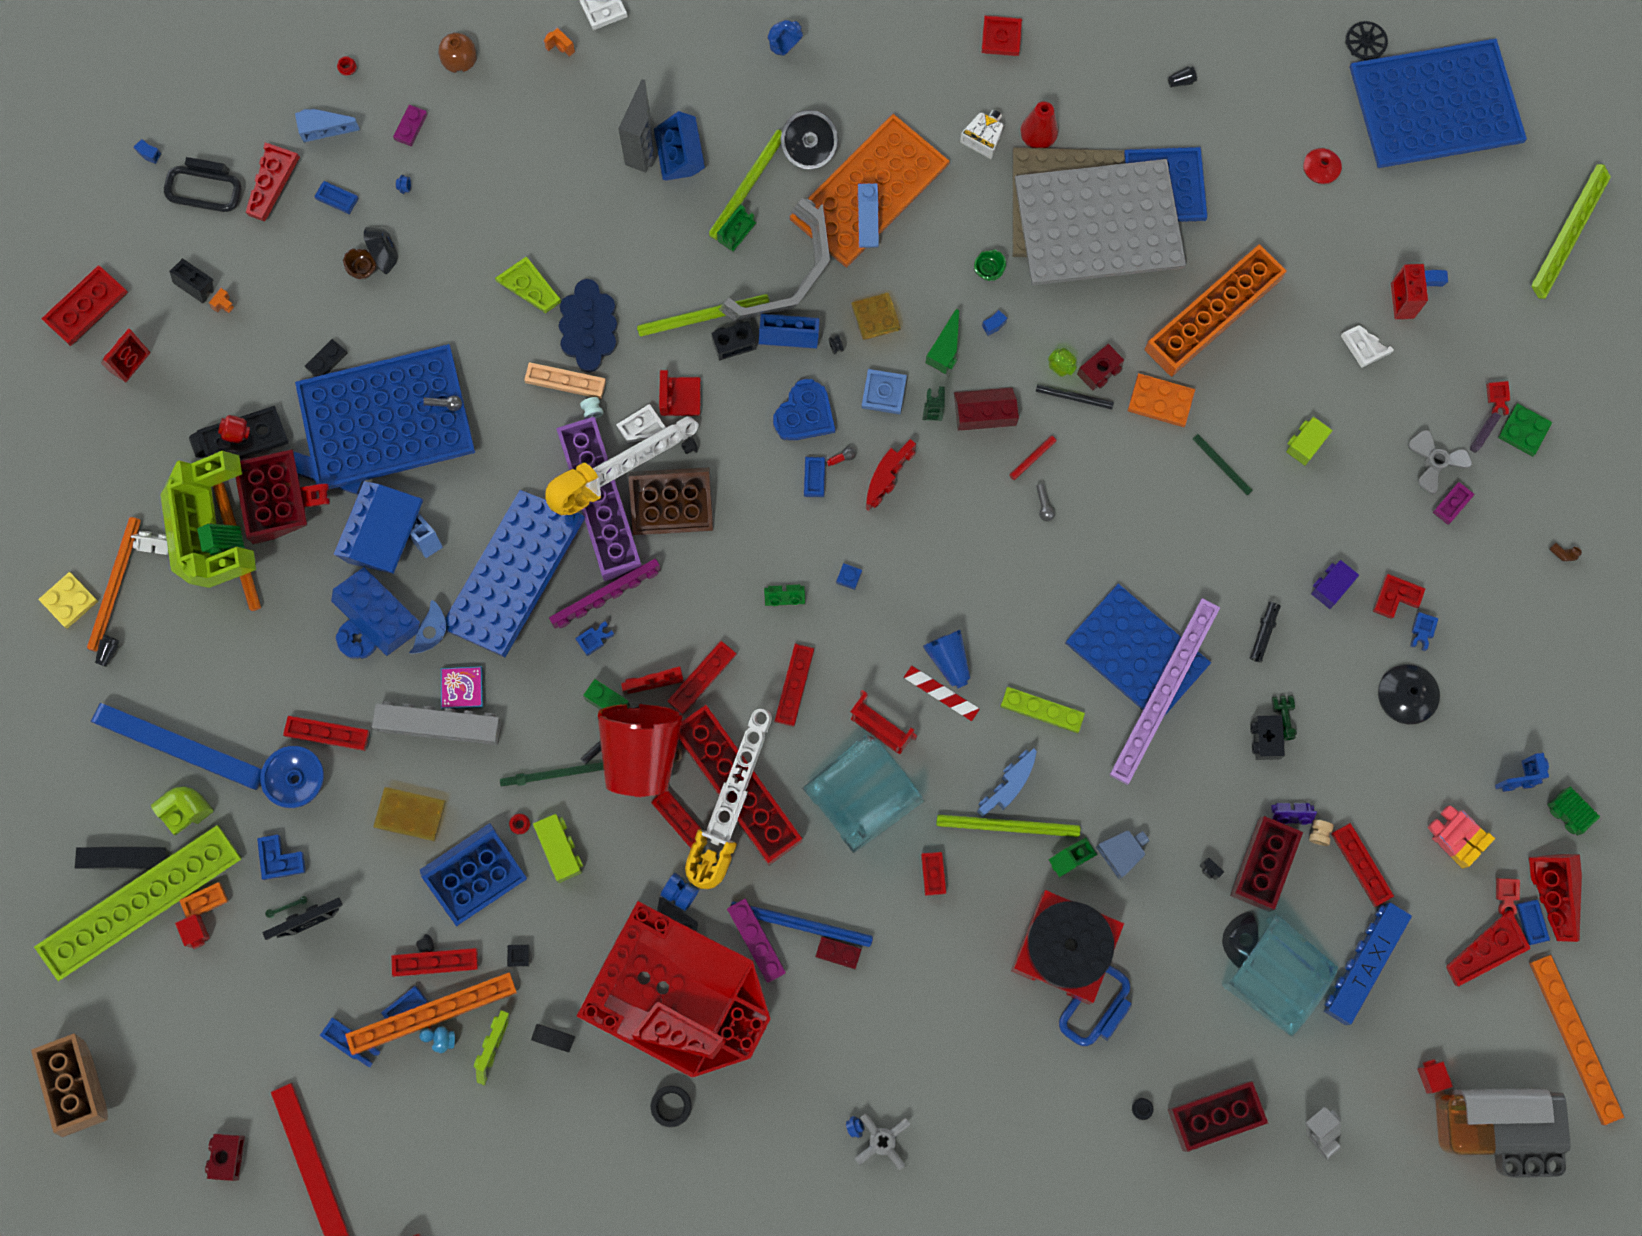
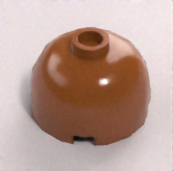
(457, 52)

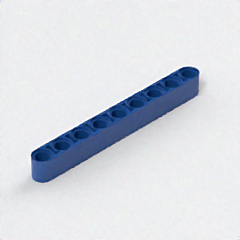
(177, 746)

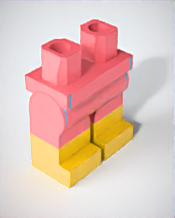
(1460, 836)

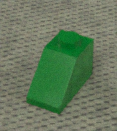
(1072, 857)

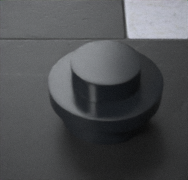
(1142, 1109)

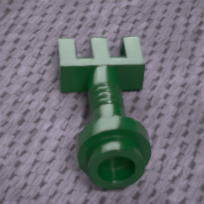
(1289, 733)

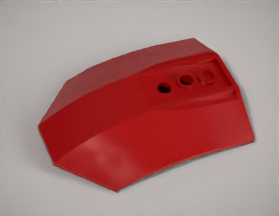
(704, 985)

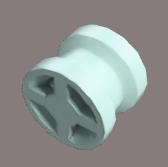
(591, 408)

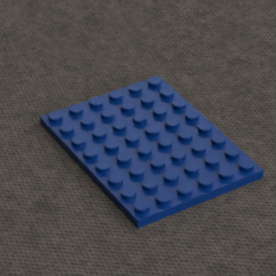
(1437, 103)
(375, 420)

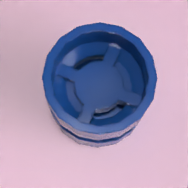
(679, 891)

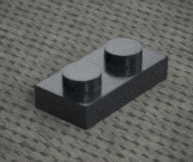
(326, 359)

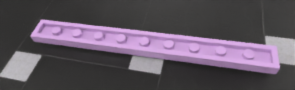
(1164, 691)

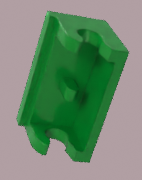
(736, 228)

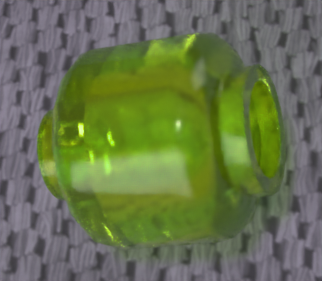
(1062, 362)

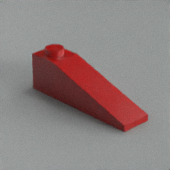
(1559, 886)

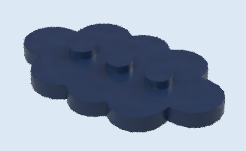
(588, 325)

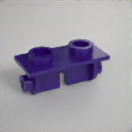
(1302, 813)

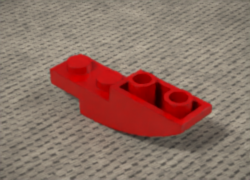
(883, 478)

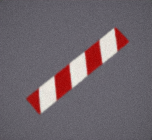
(941, 693)

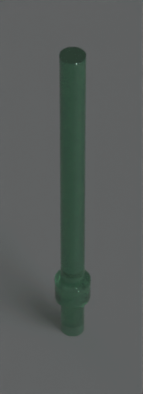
(522, 778)

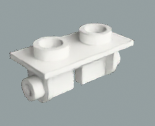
(145, 542)

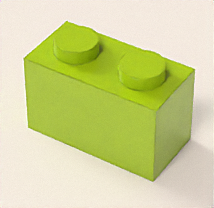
(1308, 441)

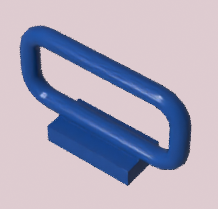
(1110, 1019)

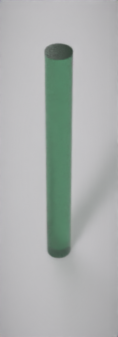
(1222, 464)

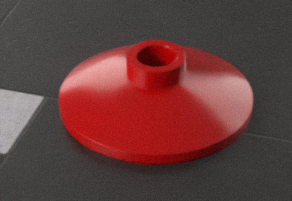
(1319, 172)

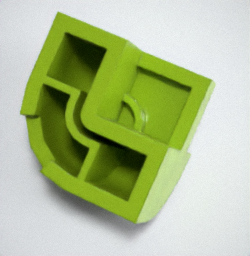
(181, 808)

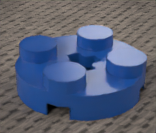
(348, 648)

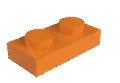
(204, 900)

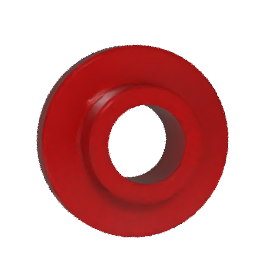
(346, 61)
(519, 817)

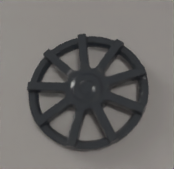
(1366, 41)

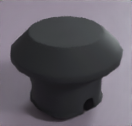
(689, 446)
(425, 944)

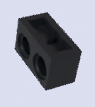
(735, 345)

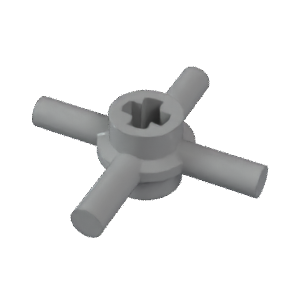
(889, 1149)

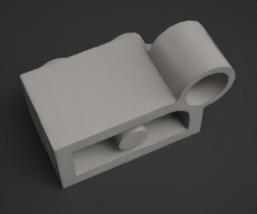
(1323, 1130)

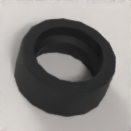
(552, 1038)
(655, 1103)

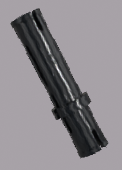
(1265, 631)

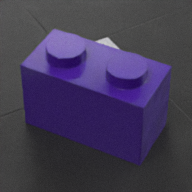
(1335, 584)

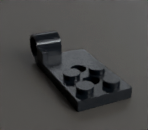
(208, 441)

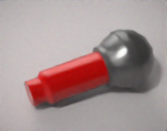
(848, 454)

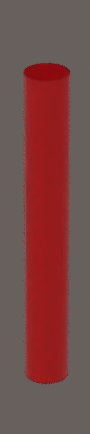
(1032, 458)

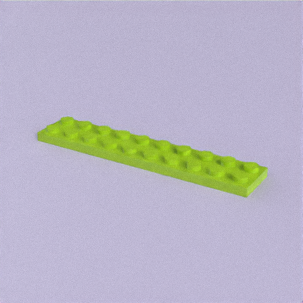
(137, 903)

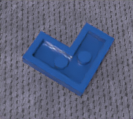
(275, 864)

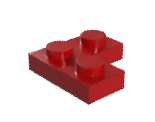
(1395, 591)

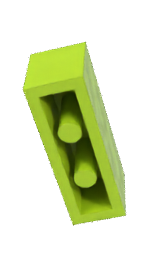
(558, 847)

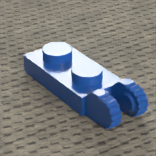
(335, 1034)

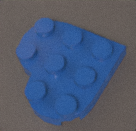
(805, 413)

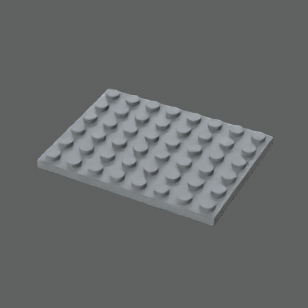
(1099, 222)

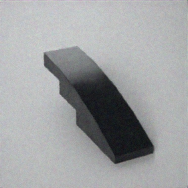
(118, 857)

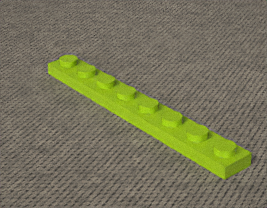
(1571, 231)

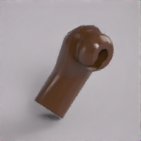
(1567, 554)

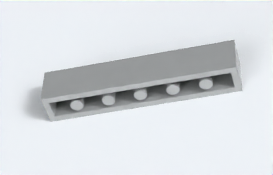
(436, 724)

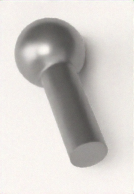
(452, 403)
(1047, 512)

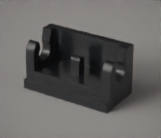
(191, 280)

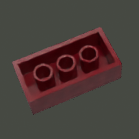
(1266, 864)
(1217, 1116)

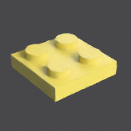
(68, 600)

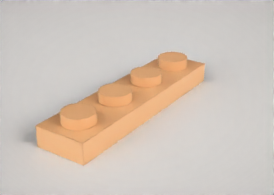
(565, 380)

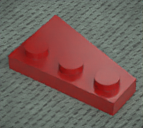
(653, 681)

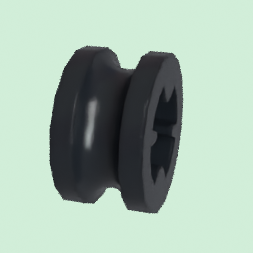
(836, 344)

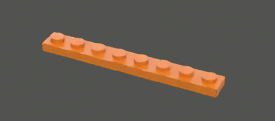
(430, 1013)
(1576, 1040)

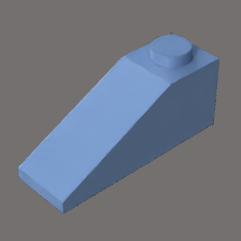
(320, 124)
(868, 215)
(424, 537)

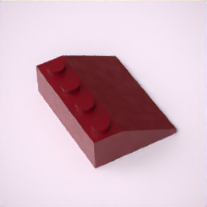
(270, 496)

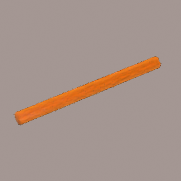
(228, 519)
(114, 583)

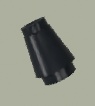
(1183, 77)
(106, 649)

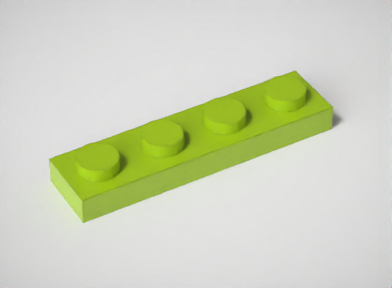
(1042, 710)

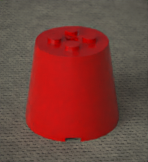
(638, 748)

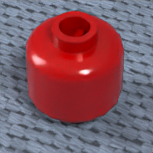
(233, 429)

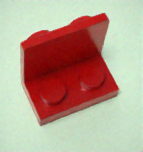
(679, 395)

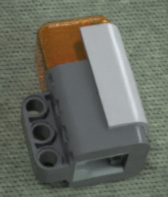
(1506, 1123)

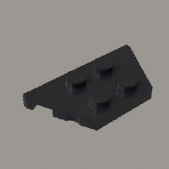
(297, 923)

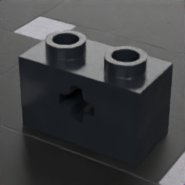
(1273, 728)

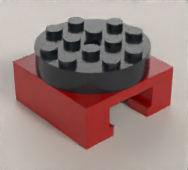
(1044, 949)

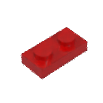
(933, 873)

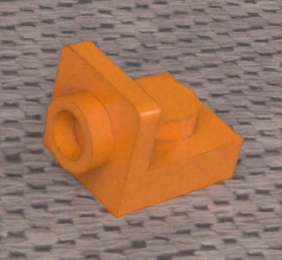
(560, 40)

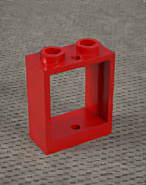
(1412, 289)

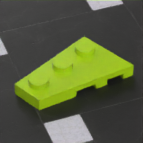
(529, 285)
(487, 1059)

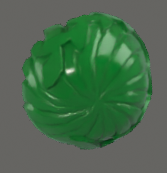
(990, 265)

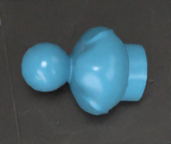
(441, 1038)

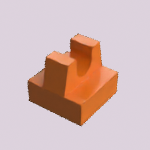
(221, 300)

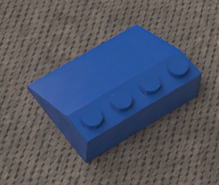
(378, 527)
(472, 874)

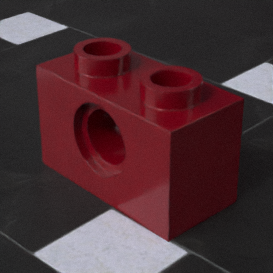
(1105, 357)
(231, 1168)

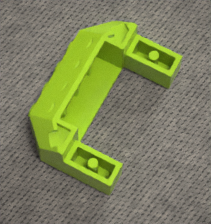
(189, 505)

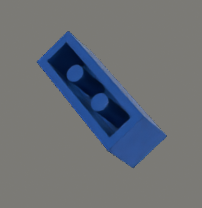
(789, 331)

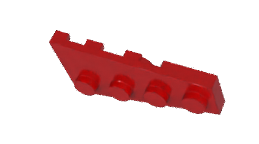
(273, 174)
(1492, 948)
(673, 1030)

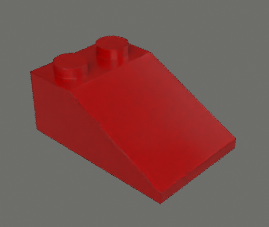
(125, 356)

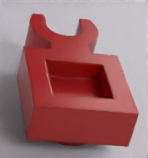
(1499, 394)
(1507, 890)

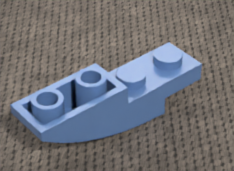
(1015, 778)

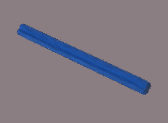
(812, 927)

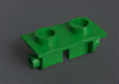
(792, 596)

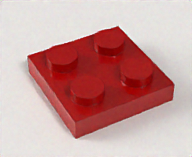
(1001, 35)

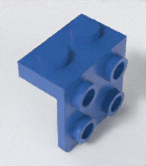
(1535, 771)

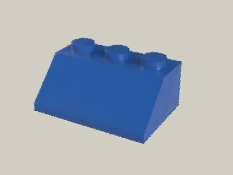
(679, 147)

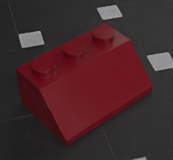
(986, 409)

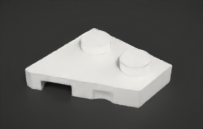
(603, 12)
(640, 425)

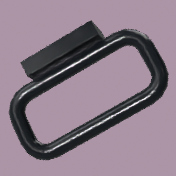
(208, 170)

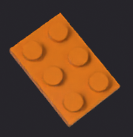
(1161, 400)

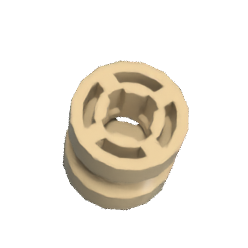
(1321, 832)

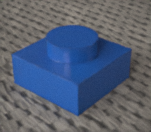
(849, 576)

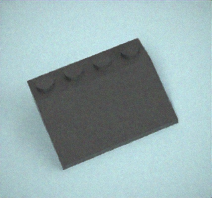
(636, 131)

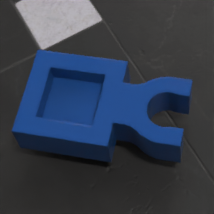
(1425, 628)
(592, 640)

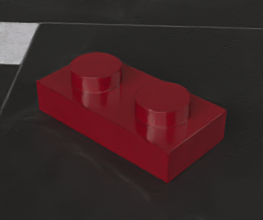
(838, 953)

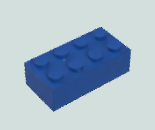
(375, 611)

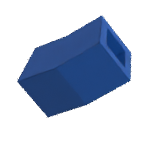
(147, 152)
(1436, 277)
(994, 323)

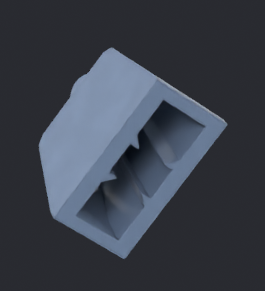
(1123, 852)

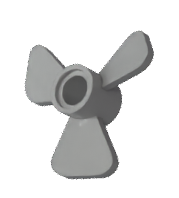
(1424, 446)

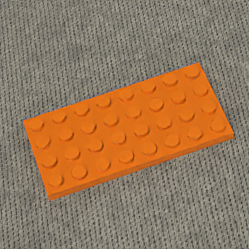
(893, 160)

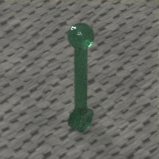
(270, 913)

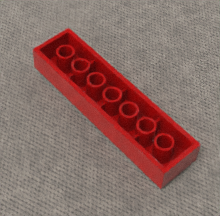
(760, 814)

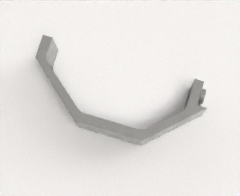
(815, 218)

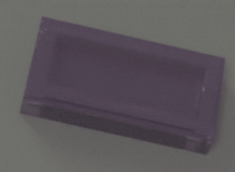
(1485, 432)

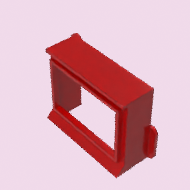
(879, 726)

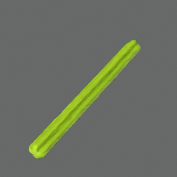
(747, 183)
(695, 317)
(1008, 825)

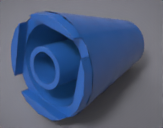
(950, 658)

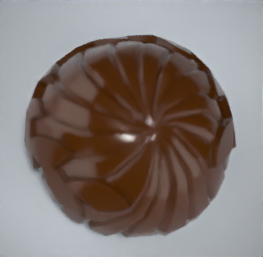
(359, 263)

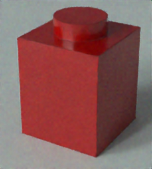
(192, 931)
(1434, 1076)

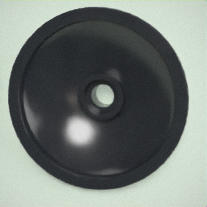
(795, 139)
(1398, 700)

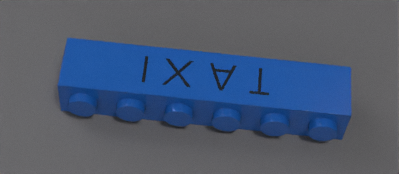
(1367, 963)

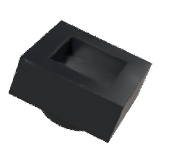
(1211, 869)
(518, 956)

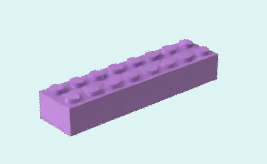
(606, 516)

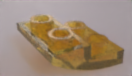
(875, 316)

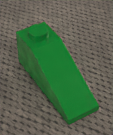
(944, 350)

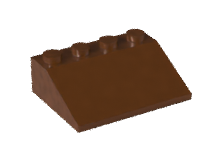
(670, 501)

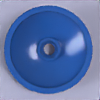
(280, 770)

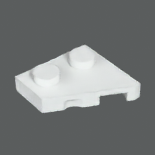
(1365, 346)

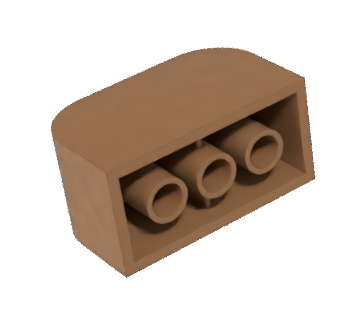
(69, 1085)

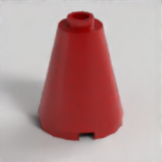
(1040, 126)

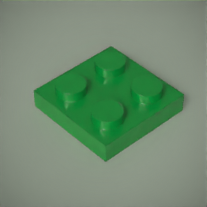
(1525, 430)

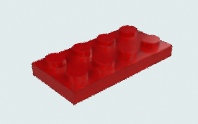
(84, 305)

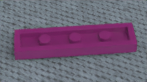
(756, 940)

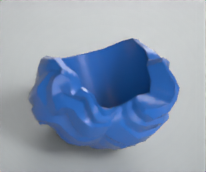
(784, 36)

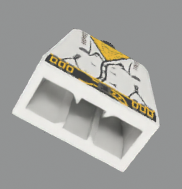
(983, 133)

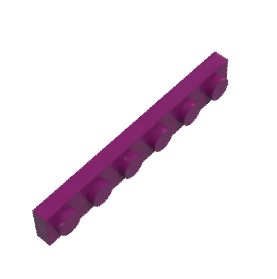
(609, 591)

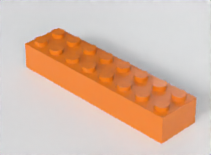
(1215, 310)

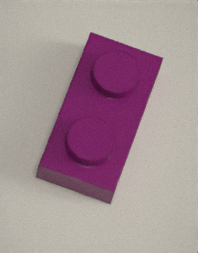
(410, 125)
(1453, 503)

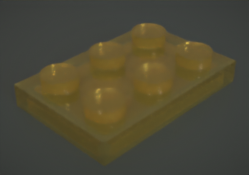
(409, 814)

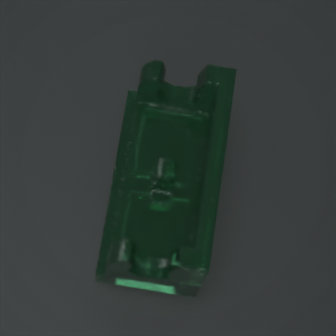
(934, 407)

